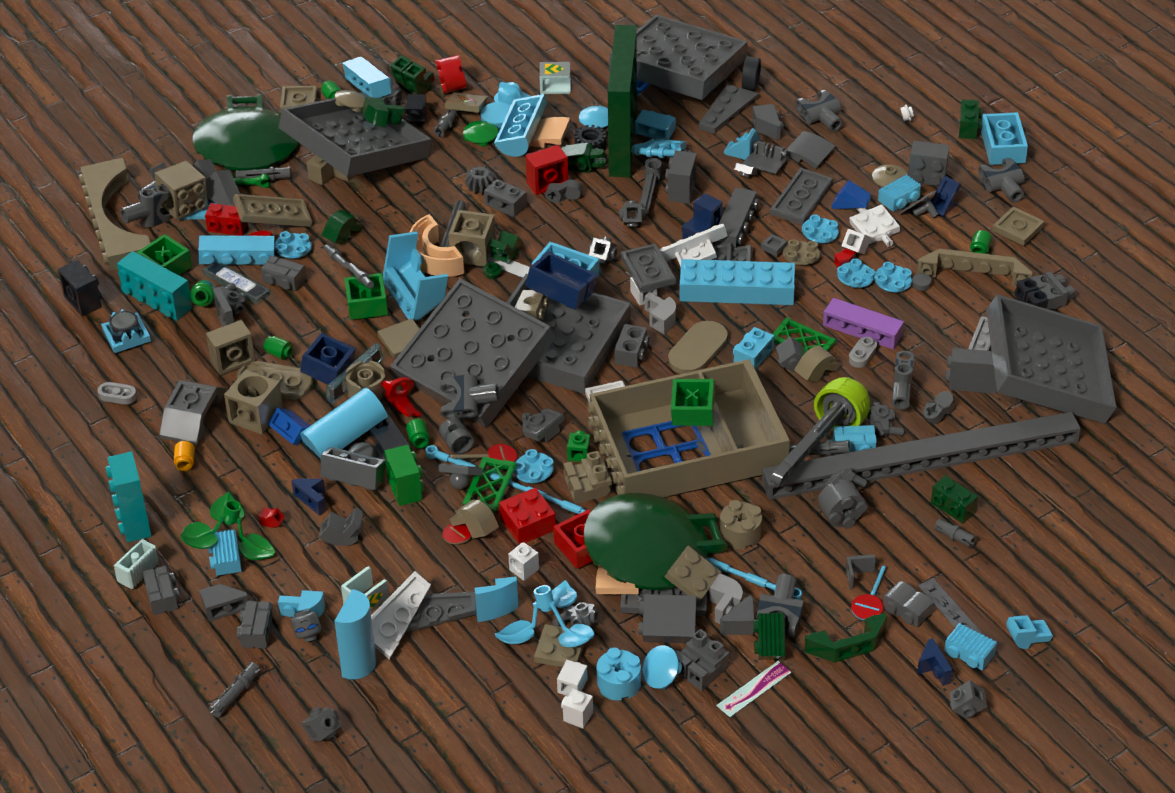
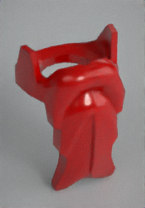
(399, 397)

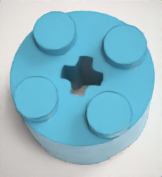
(618, 674)

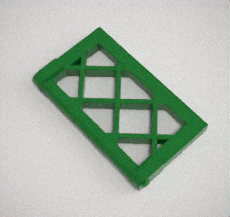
(799, 328)
(498, 465)

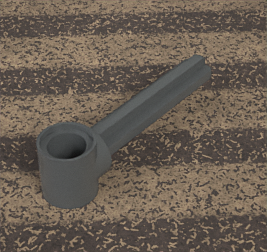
(652, 175)

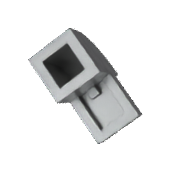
(661, 312)
(726, 594)

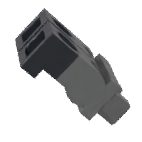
(1044, 291)

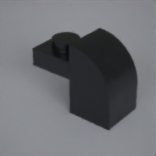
(416, 108)

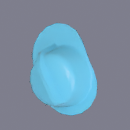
(508, 92)

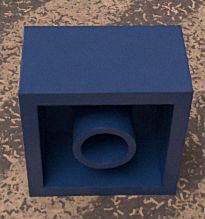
(326, 358)

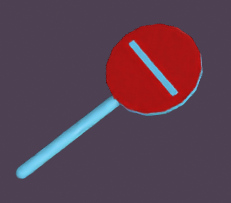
(868, 604)

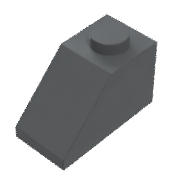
(222, 601)

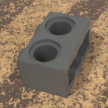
(631, 345)

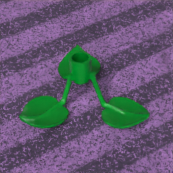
(230, 511)

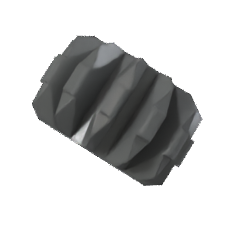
(479, 179)

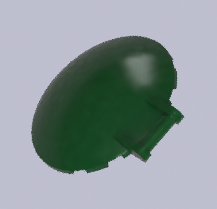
(243, 136)
(644, 535)

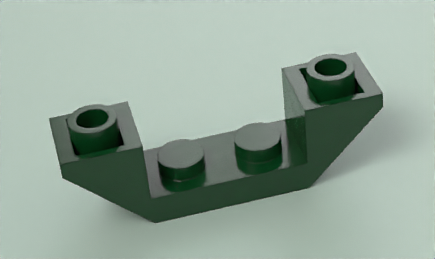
(821, 646)

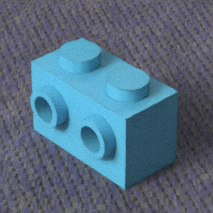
(754, 346)

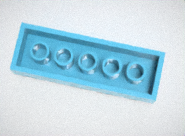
(737, 282)

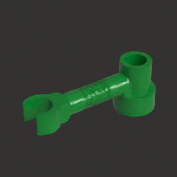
(253, 181)

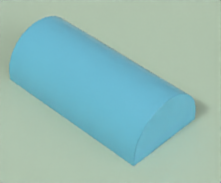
(520, 125)
(345, 423)
(355, 637)

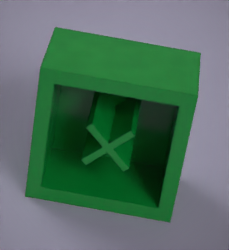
(168, 254)
(365, 301)
(693, 402)
(404, 475)

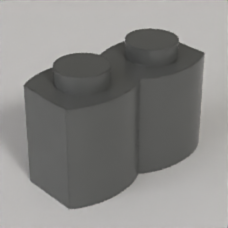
(908, 603)

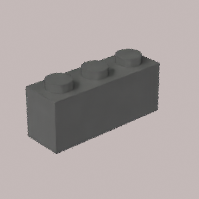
(352, 468)

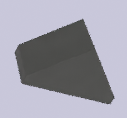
(739, 619)

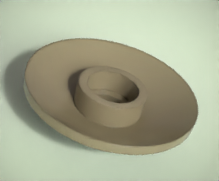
(887, 174)

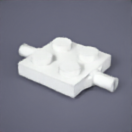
(876, 224)

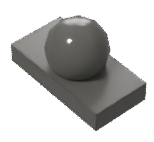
(459, 478)

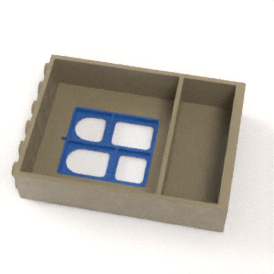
(644, 408)

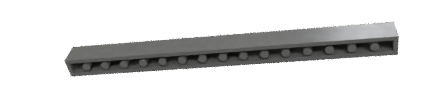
(929, 453)

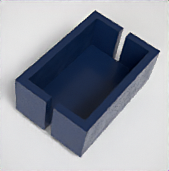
(561, 280)

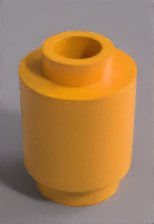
(184, 455)

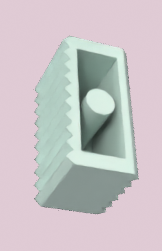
(132, 565)

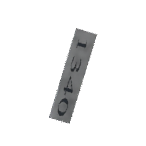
(946, 604)

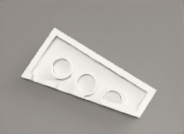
(397, 612)

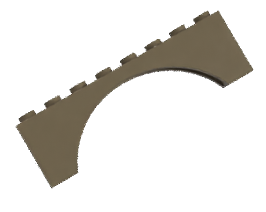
(99, 185)

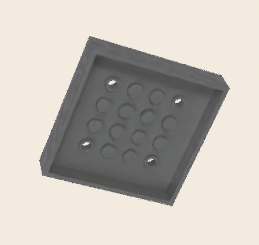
(685, 56)
(349, 140)
(581, 339)
(474, 347)
(1050, 359)

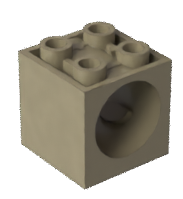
(186, 188)
(471, 236)
(253, 411)

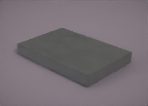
(648, 267)

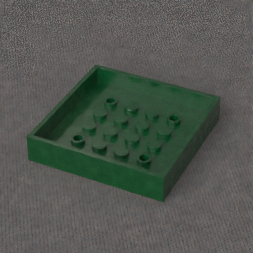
(622, 100)

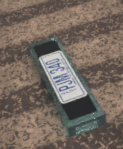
(244, 285)
(338, 385)

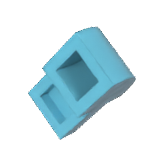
(309, 599)
(1027, 631)

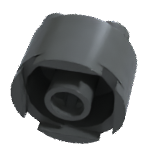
(842, 503)

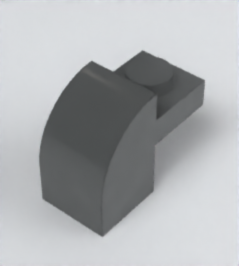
(341, 531)

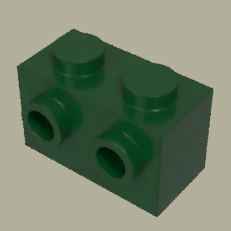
(969, 119)
(954, 499)

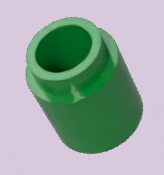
(329, 89)
(981, 242)
(278, 347)
(418, 433)

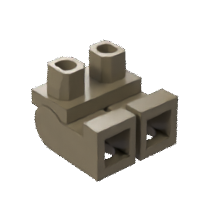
(588, 479)

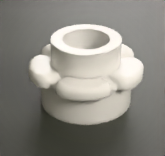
(907, 113)

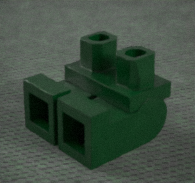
(412, 75)

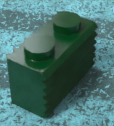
(770, 636)

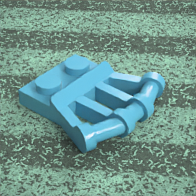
(658, 148)

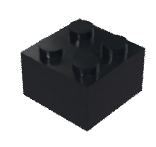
(80, 287)

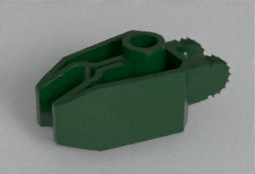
(583, 157)

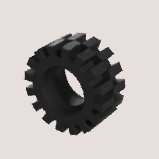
(592, 135)

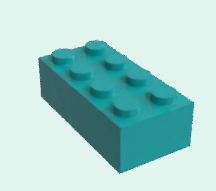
(154, 285)
(128, 497)

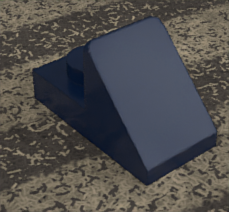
(945, 195)
(310, 493)
(934, 660)

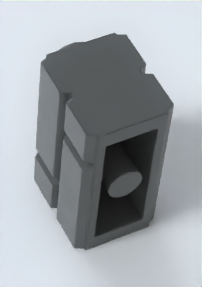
(283, 273)
(160, 590)
(255, 625)

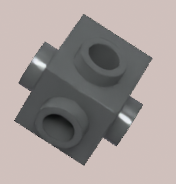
(632, 206)
(597, 249)
(968, 699)
(321, 723)

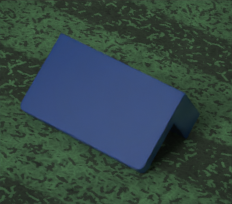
(288, 425)

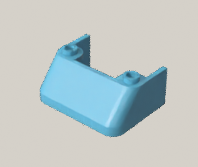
(405, 281)

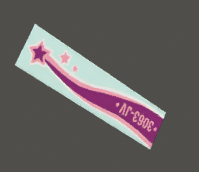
(753, 689)

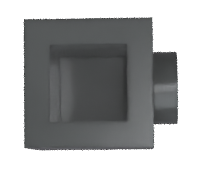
(789, 353)

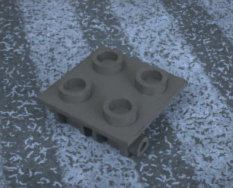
(766, 158)

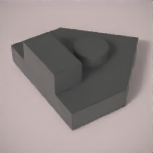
(542, 425)

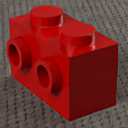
(224, 220)

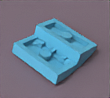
(497, 599)

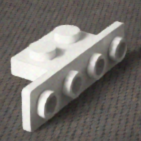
(695, 247)

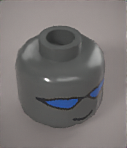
(306, 625)

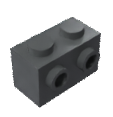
(505, 198)

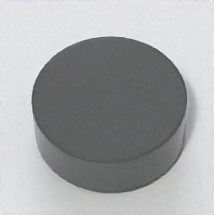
(921, 282)

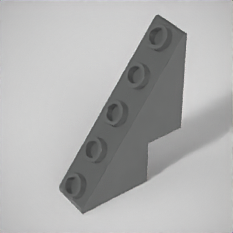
(219, 184)

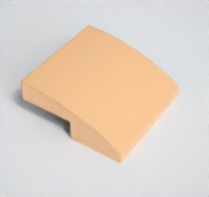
(551, 131)
(608, 585)

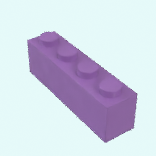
(863, 323)

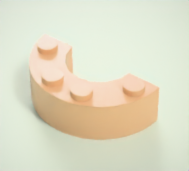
(436, 259)

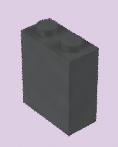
(971, 371)
(667, 618)

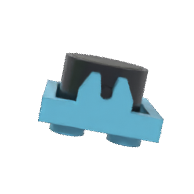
(125, 331)

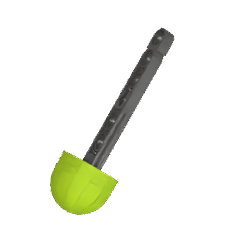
(836, 405)

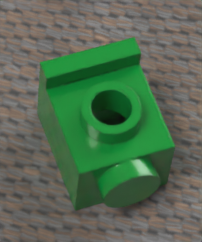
(579, 442)

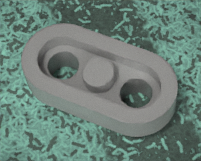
(862, 352)
(117, 393)

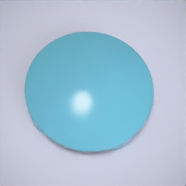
(594, 116)
(820, 229)
(292, 245)
(855, 274)
(893, 277)
(533, 467)
(661, 667)

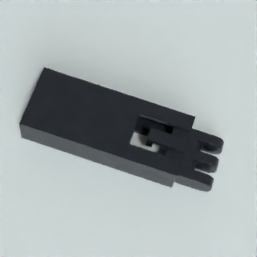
(387, 436)

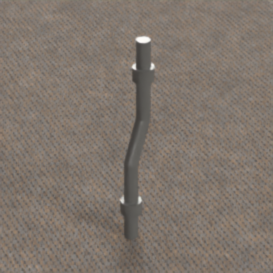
(361, 276)

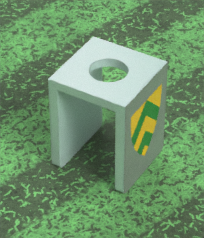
(554, 78)
(362, 582)

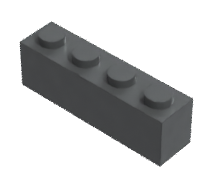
(737, 216)

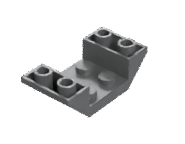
(186, 410)

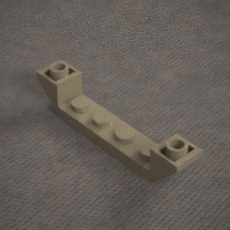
(973, 262)

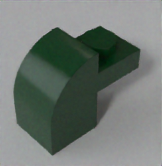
(380, 114)
(339, 227)
(506, 247)

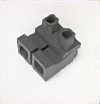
(702, 659)

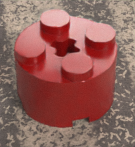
(451, 74)

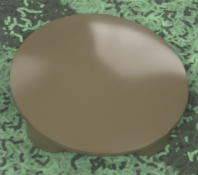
(350, 99)
(801, 252)

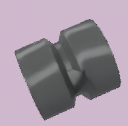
(456, 435)

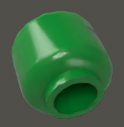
(198, 293)

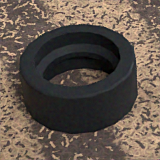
(751, 73)

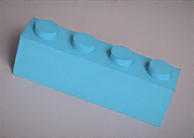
(367, 77)
(236, 249)

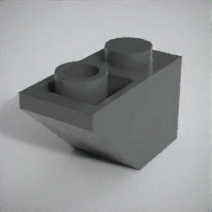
(767, 120)

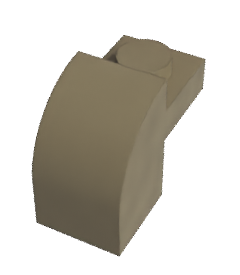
(814, 363)
(477, 518)

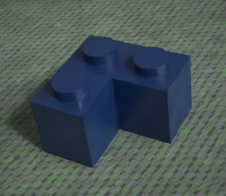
(706, 215)

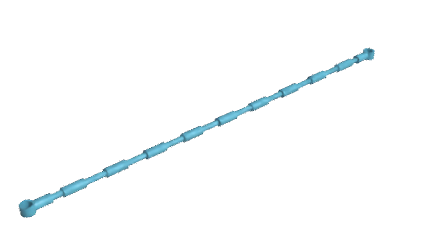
(432, 453)

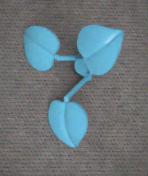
(548, 600)

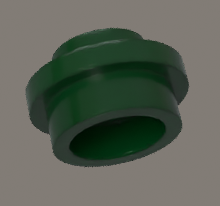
(492, 270)

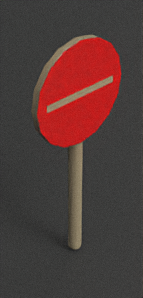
(497, 451)
(457, 534)

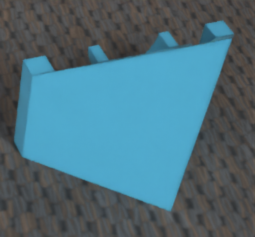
(743, 147)

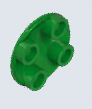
(480, 132)

